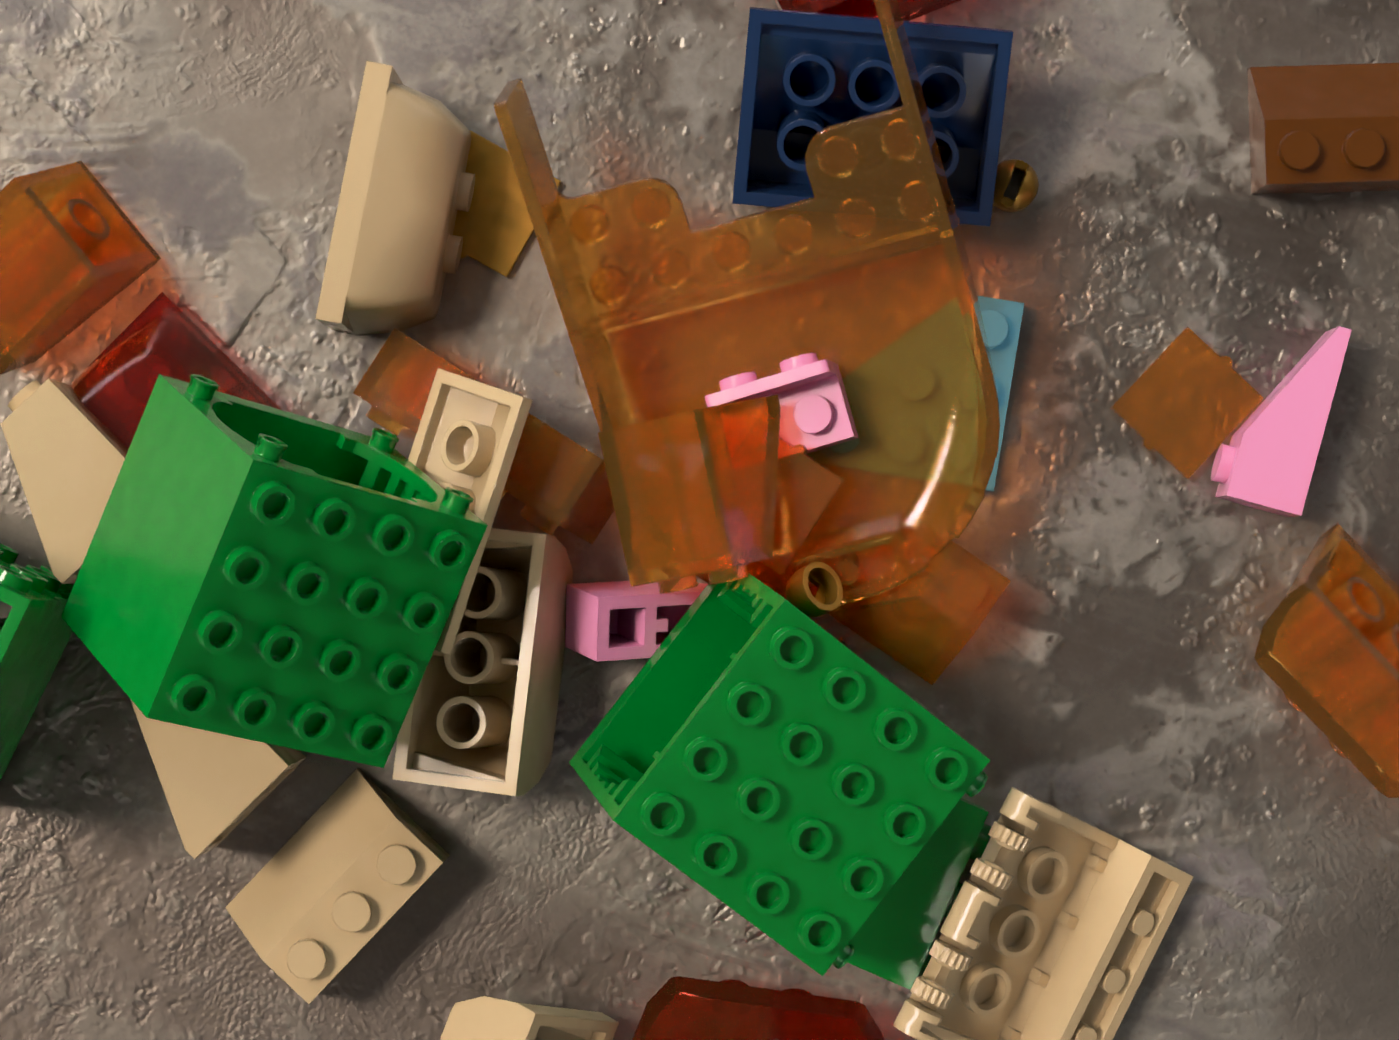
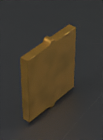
(498, 218)

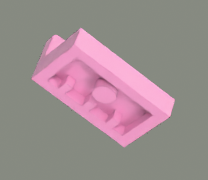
(810, 399)

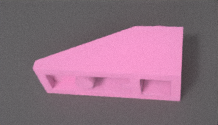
(1279, 443)
(620, 620)

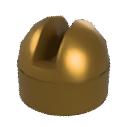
(1026, 192)
(822, 596)

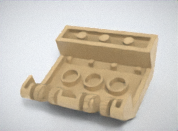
(1044, 933)

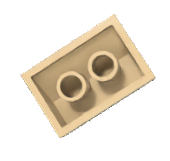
(334, 885)

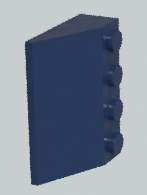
(836, 68)

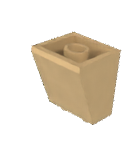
(64, 468)
(212, 778)

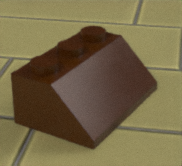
(1324, 128)

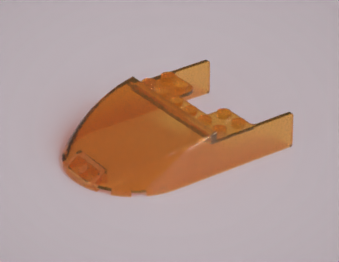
(856, 274)

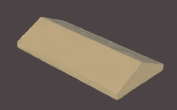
(469, 445)

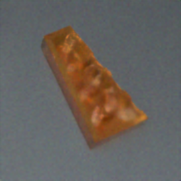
(549, 471)

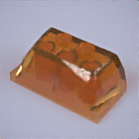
(1338, 654)

